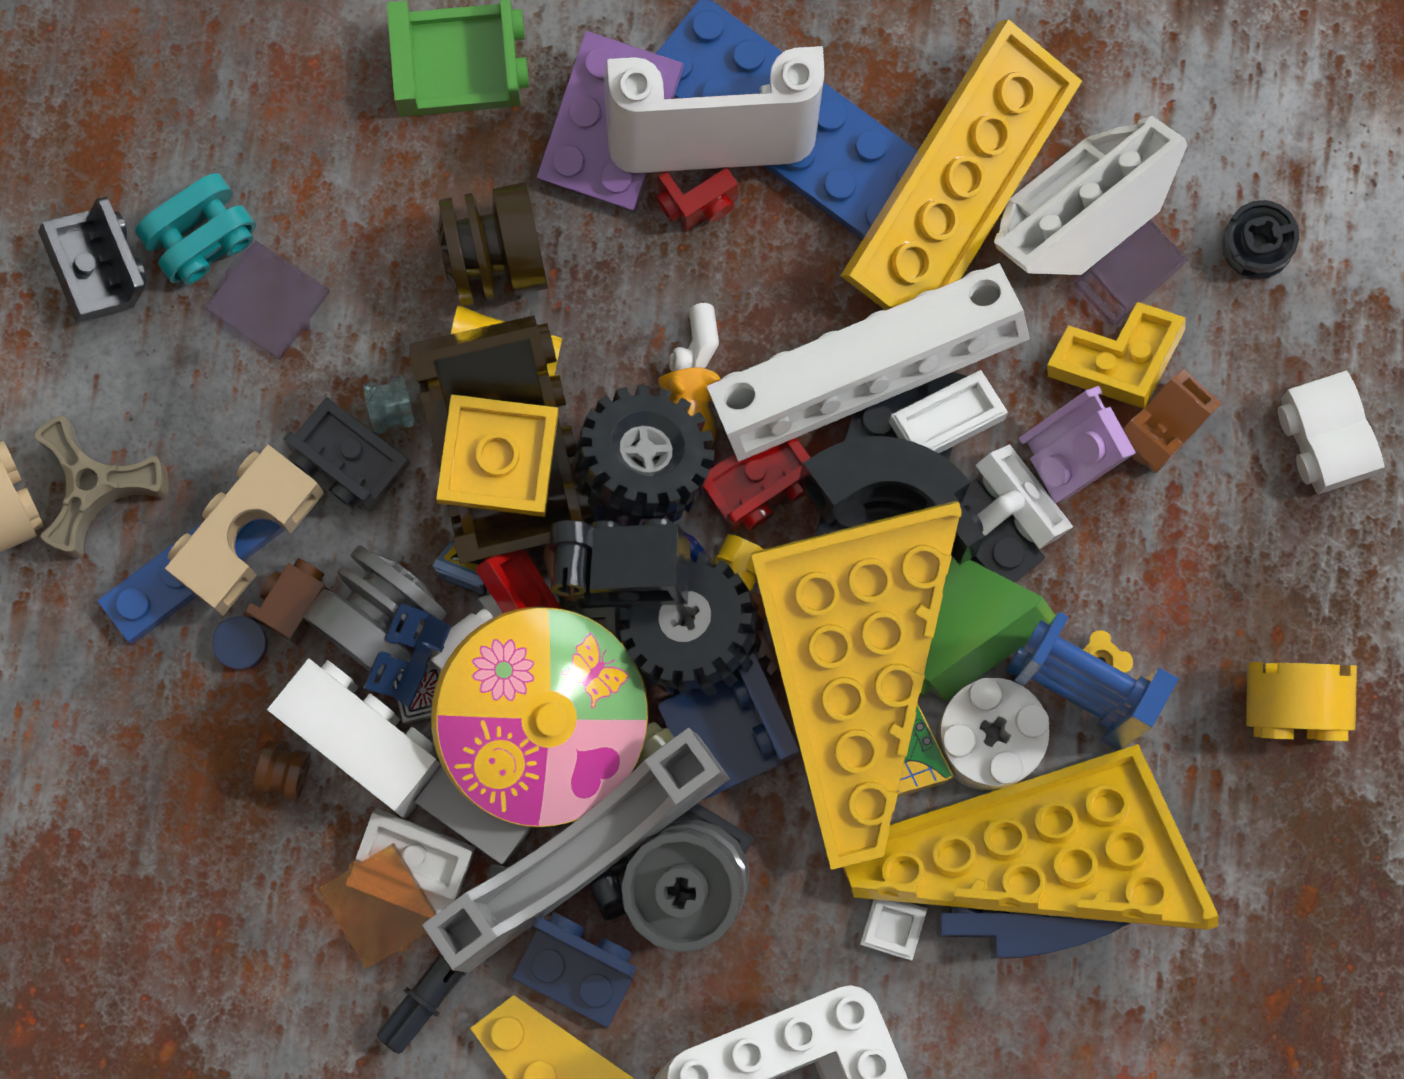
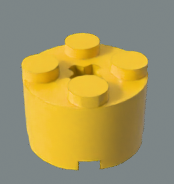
(1301, 698)

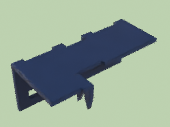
(430, 638)

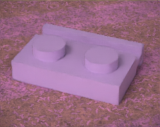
(1077, 445)

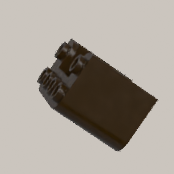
(504, 365)

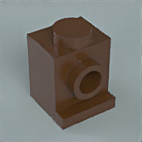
(287, 598)

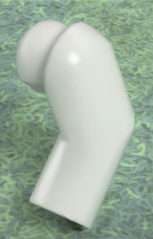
(703, 341)

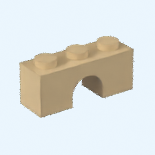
(266, 489)

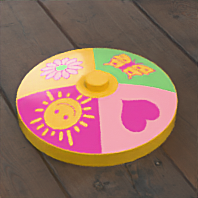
(539, 716)

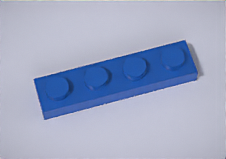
(155, 595)

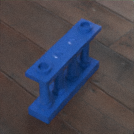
(1123, 703)

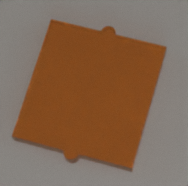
(378, 905)

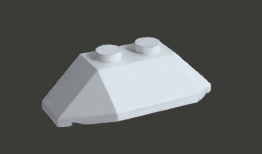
(1091, 199)

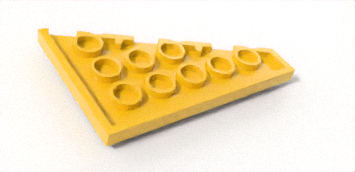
(852, 649)
(1055, 845)

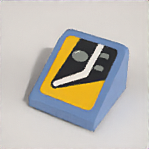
(463, 575)

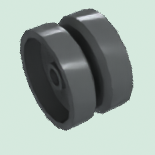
(664, 908)

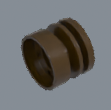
(492, 244)

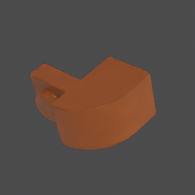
(1170, 420)

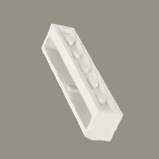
(869, 361)

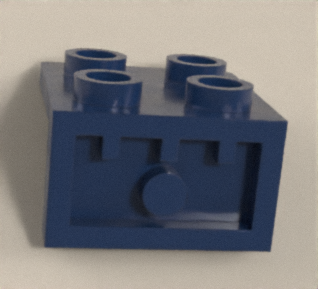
(737, 725)
(575, 971)

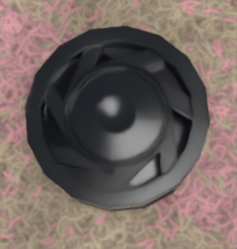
(1260, 239)

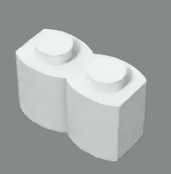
(1331, 433)

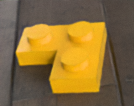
(1124, 367)

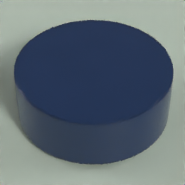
(240, 643)

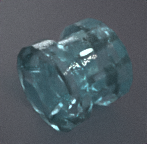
(389, 404)

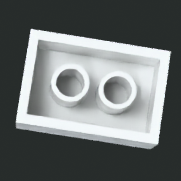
(357, 735)

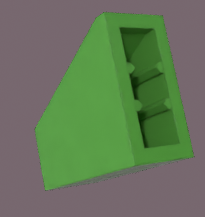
(978, 626)

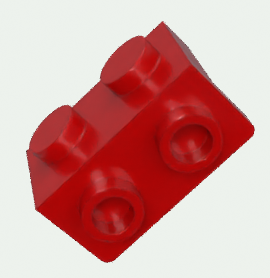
(749, 487)

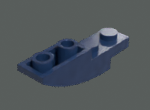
(1023, 933)

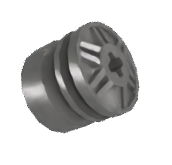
(363, 619)

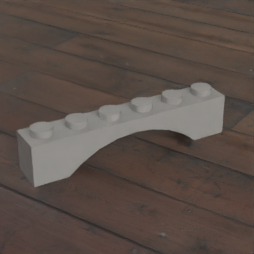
(626, 818)

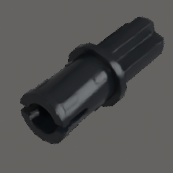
(419, 1005)

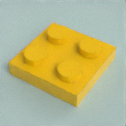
(497, 455)

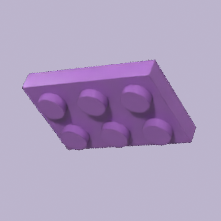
(578, 144)

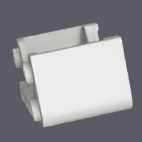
(834, 1031)

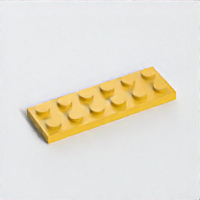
(964, 170)

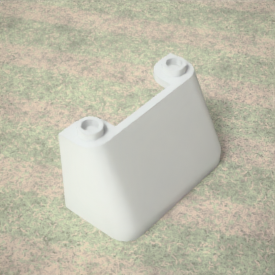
(712, 131)

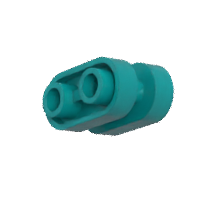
(190, 257)

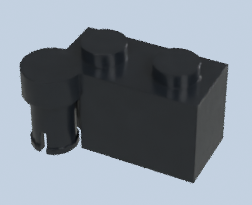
(621, 563)

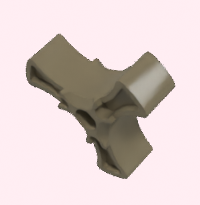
(91, 485)

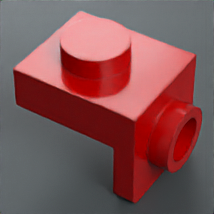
(707, 201)

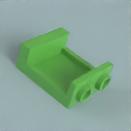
(456, 58)

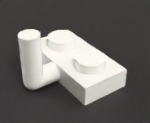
(1021, 495)

